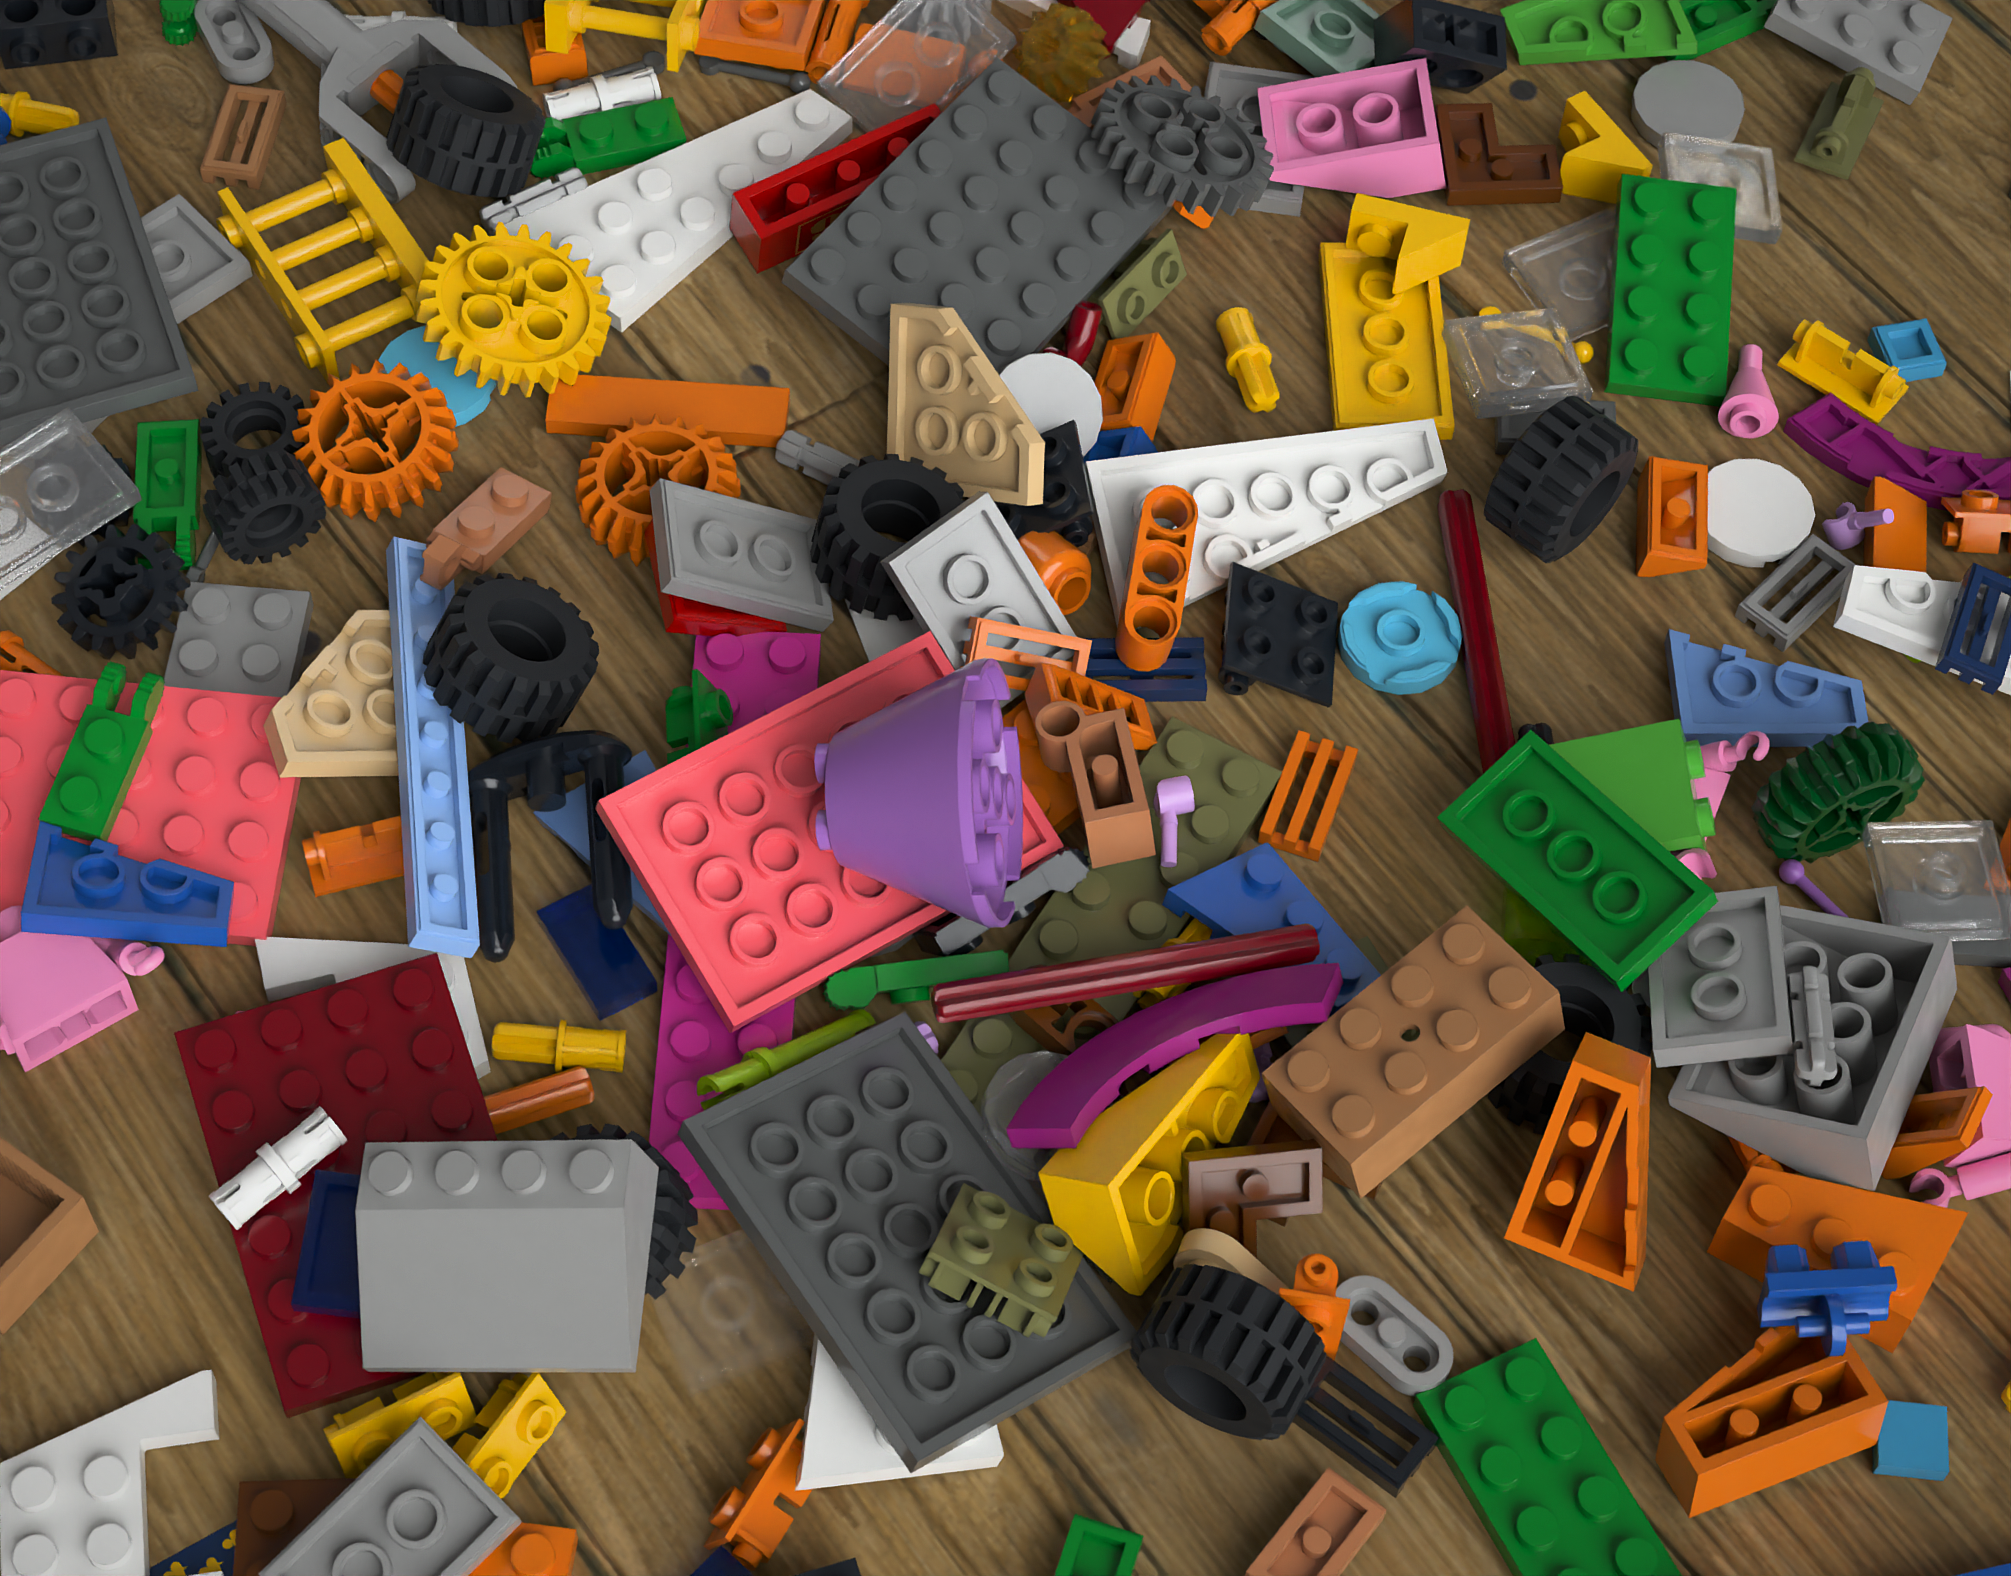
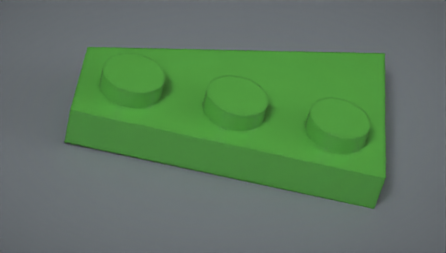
(1596, 30)

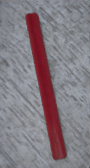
(1477, 626)
(1124, 973)

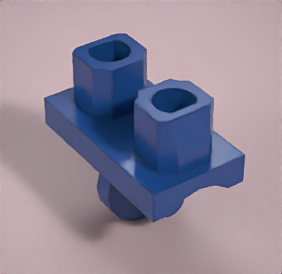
(1826, 1301)

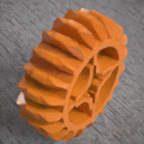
(392, 410)
(644, 457)

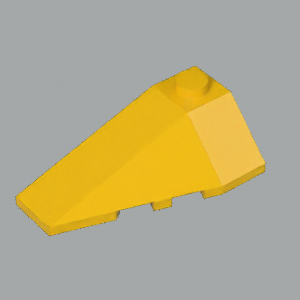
(1124, 1178)

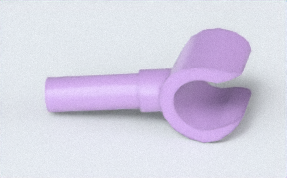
(1848, 528)
(1172, 798)

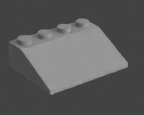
(1887, 1011)
(503, 1255)

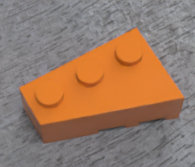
(1591, 1168)
(1768, 1420)

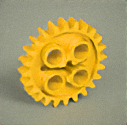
(531, 304)

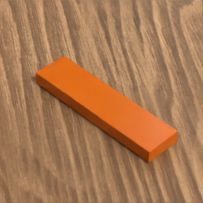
(734, 412)

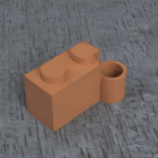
(1103, 776)

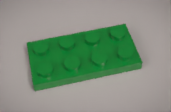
(1671, 290)
(1577, 860)
(1539, 1472)

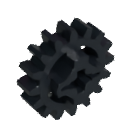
(121, 592)

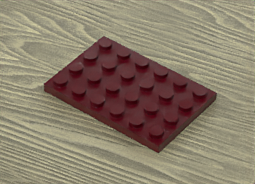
(385, 1068)

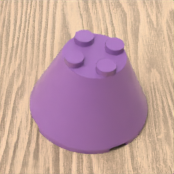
(931, 795)

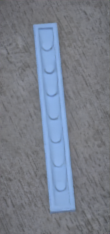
(430, 770)

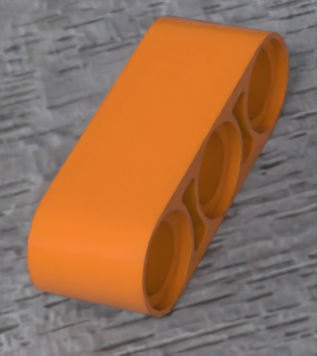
(1164, 553)

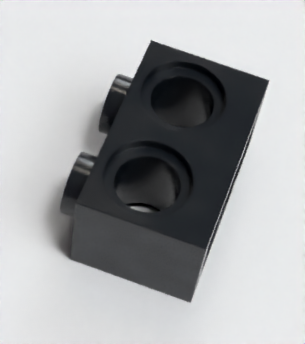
(55, 31)
(1458, 42)

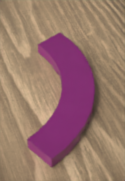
(1865, 450)
(1091, 1076)

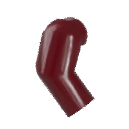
(1080, 332)

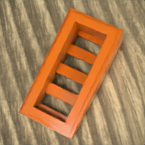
(549, 66)
(1056, 683)
(1936, 1129)

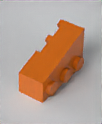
(1819, 1215)

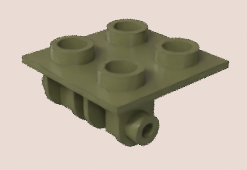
(1007, 1254)

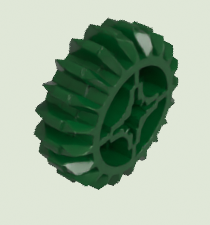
(1835, 789)

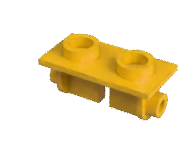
(1855, 379)
(516, 1425)
(371, 1428)

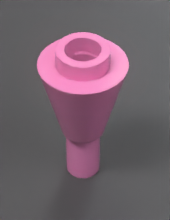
(1748, 405)

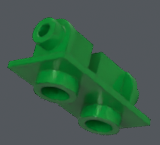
(696, 716)

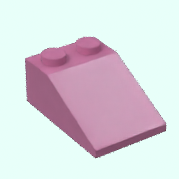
(1355, 131)

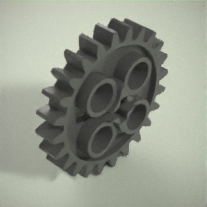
(1182, 145)

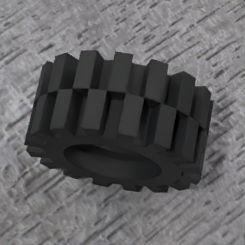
(246, 415)
(264, 507)

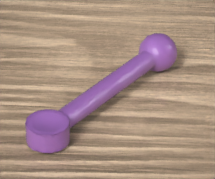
(1792, 872)

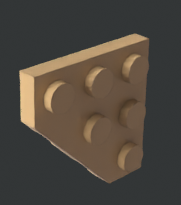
(957, 409)
(341, 708)

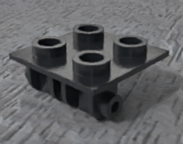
(1065, 492)
(1277, 637)

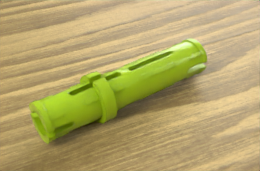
(765, 1063)

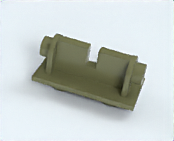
(1841, 124)
(1141, 284)

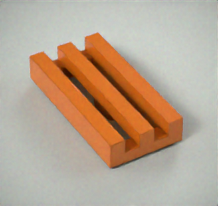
(978, 649)
(1322, 755)

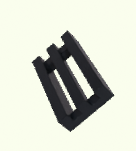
(1348, 1448)

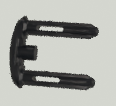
(539, 771)

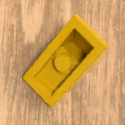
(1595, 151)
(1419, 238)

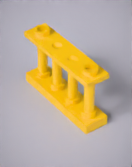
(571, 17)
(368, 219)

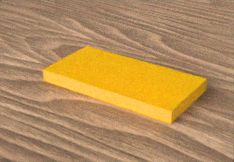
(1382, 346)

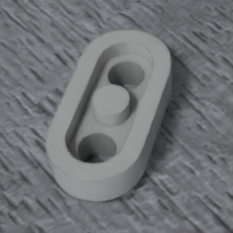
(234, 40)
(1395, 1335)

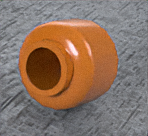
(1061, 567)

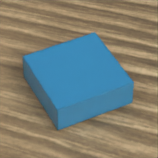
(1908, 347)
(1913, 1442)

